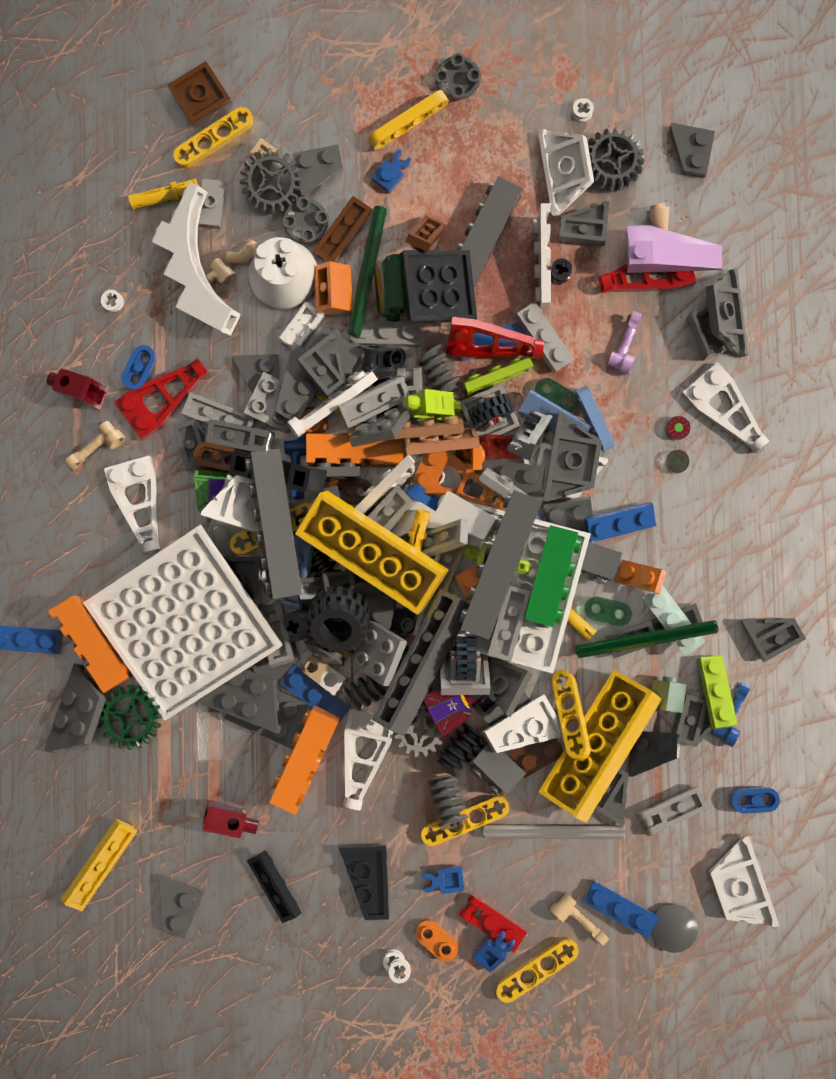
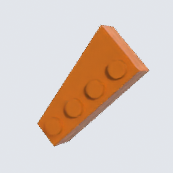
(338, 450)
(91, 644)
(304, 760)

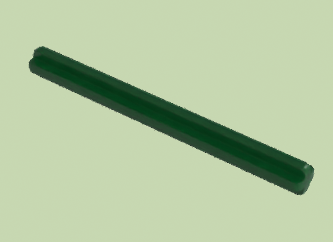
(366, 272)
(647, 639)

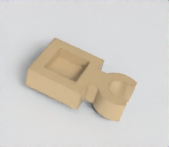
(261, 145)

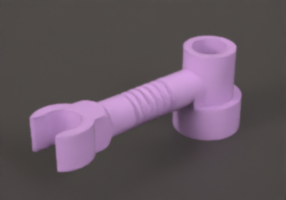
(621, 359)

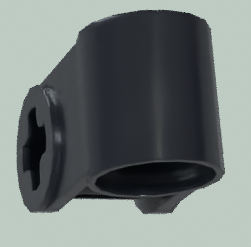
(382, 357)

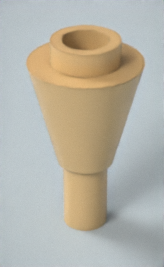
(659, 216)

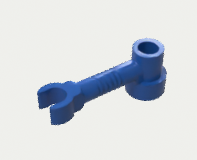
(296, 449)
(731, 734)

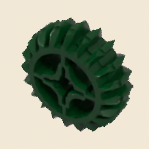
(126, 727)

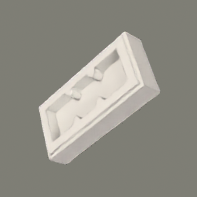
(301, 326)

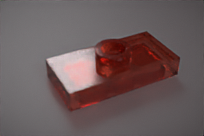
(496, 446)

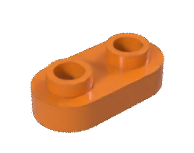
(437, 940)

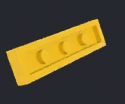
(98, 865)

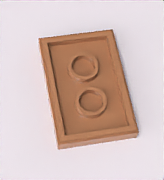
(440, 443)

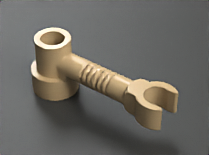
(220, 272)
(107, 435)
(566, 907)

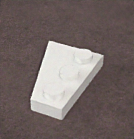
(527, 725)

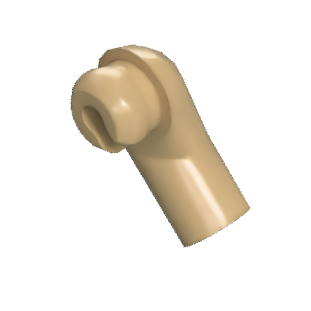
(245, 255)

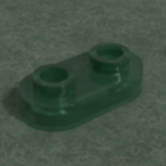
(557, 394)
(607, 611)

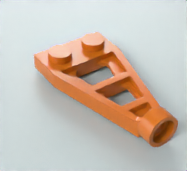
(432, 468)

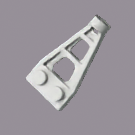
(355, 384)
(706, 387)
(130, 474)
(357, 725)

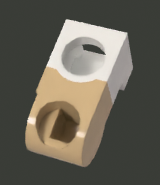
(325, 675)

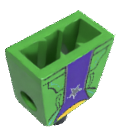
(207, 486)

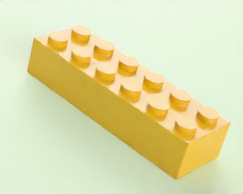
(371, 551)
(612, 730)

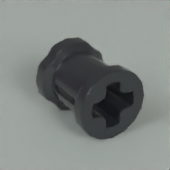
(559, 263)

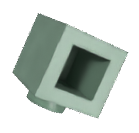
(671, 694)

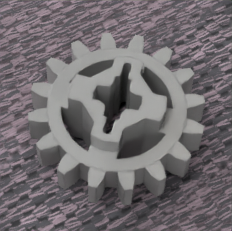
(417, 746)

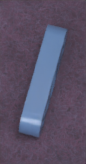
(594, 418)

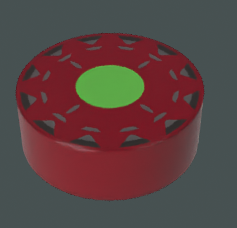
(678, 428)

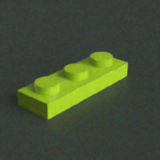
(497, 375)
(717, 692)

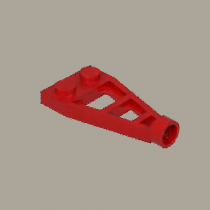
(674, 281)
(462, 334)
(138, 414)

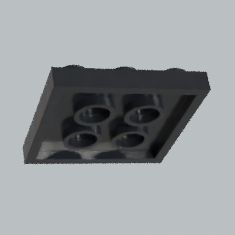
(438, 285)

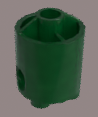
(390, 288)

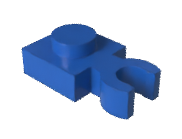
(390, 174)
(448, 879)
(492, 953)

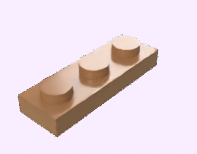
(432, 427)

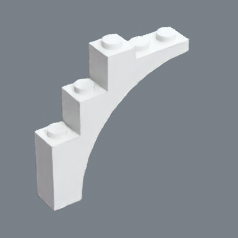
(185, 267)
(449, 509)

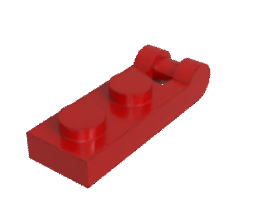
(492, 921)

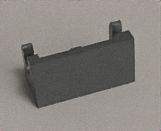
(706, 342)
(530, 435)

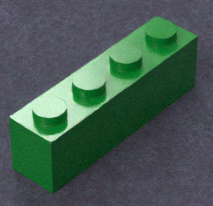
(551, 577)

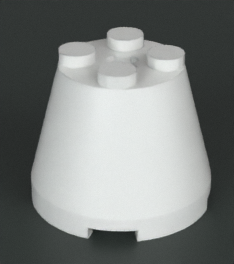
(283, 286)

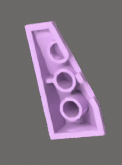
(666, 251)

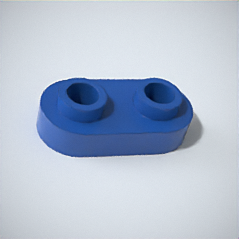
(136, 367)
(417, 492)
(754, 800)

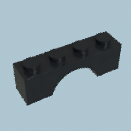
(296, 476)

